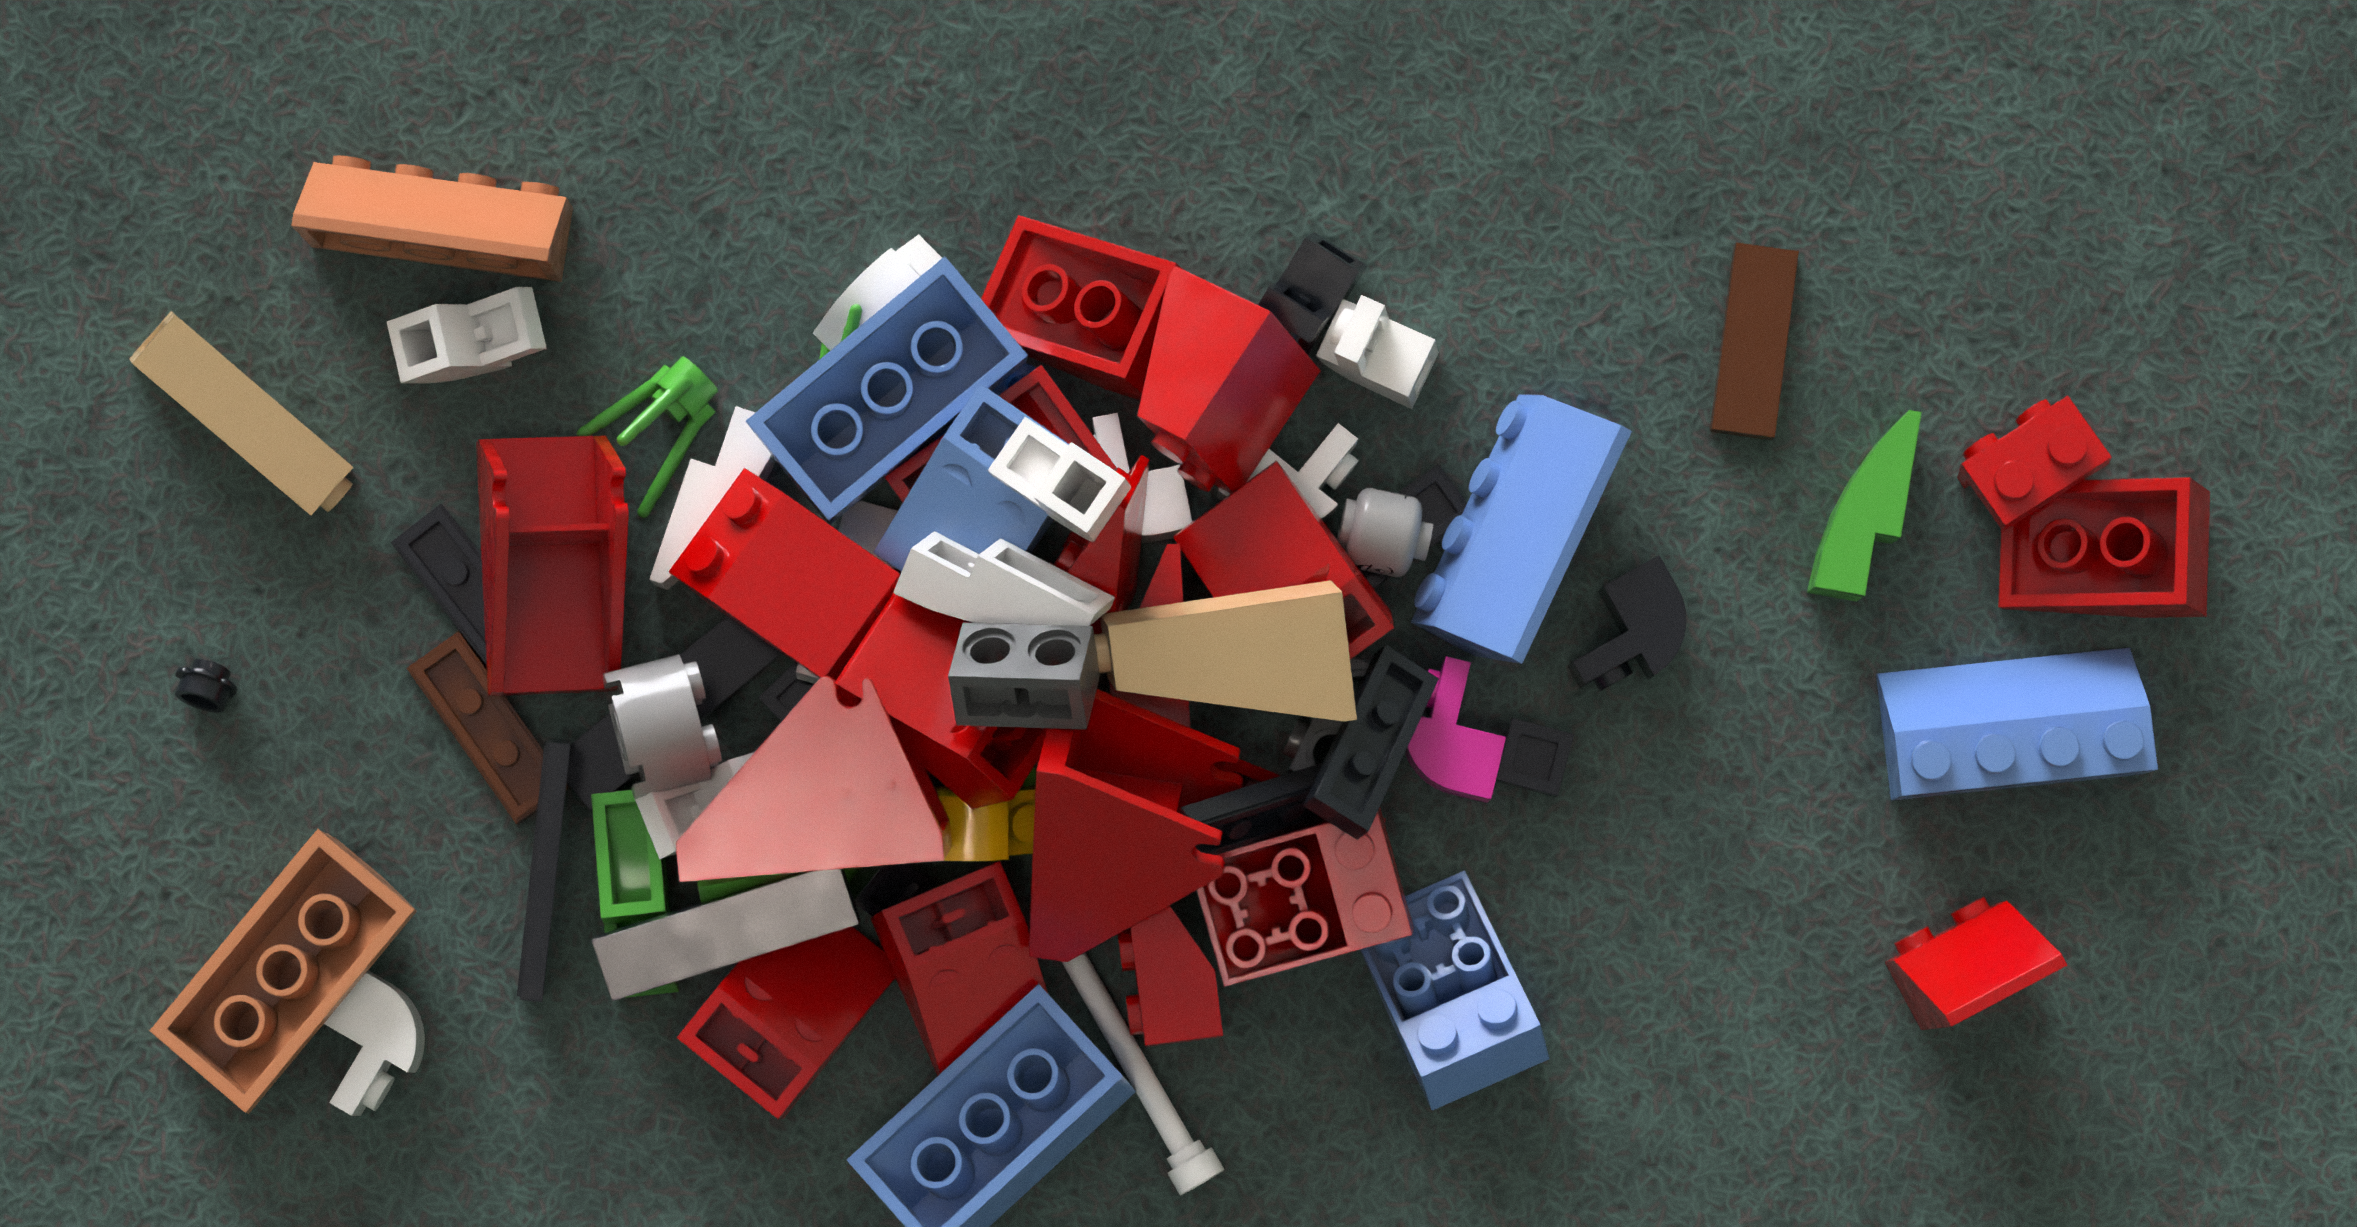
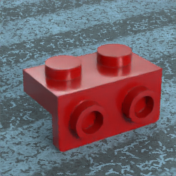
(2033, 462)

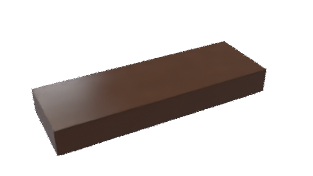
(1754, 341)
(483, 724)

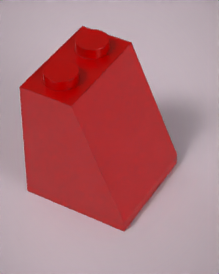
(1219, 382)

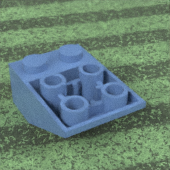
(960, 495)
(1455, 996)

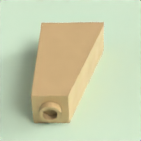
(243, 415)
(1241, 650)

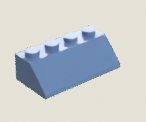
(886, 390)
(1519, 527)
(2015, 724)
(993, 1120)

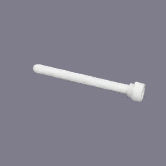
(1188, 1159)

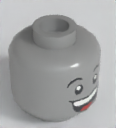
(1384, 531)

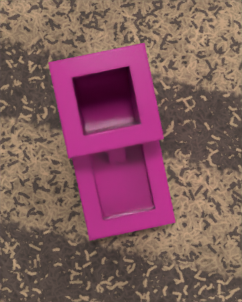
(1452, 755)

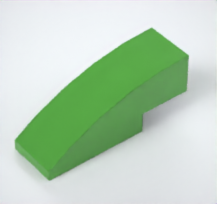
(1866, 512)
(628, 868)

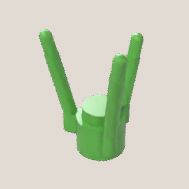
(678, 393)

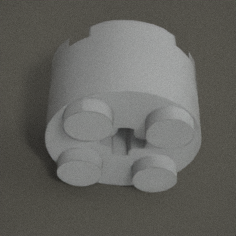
(661, 726)

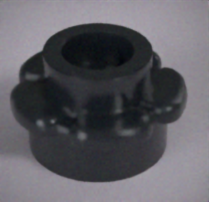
(205, 686)

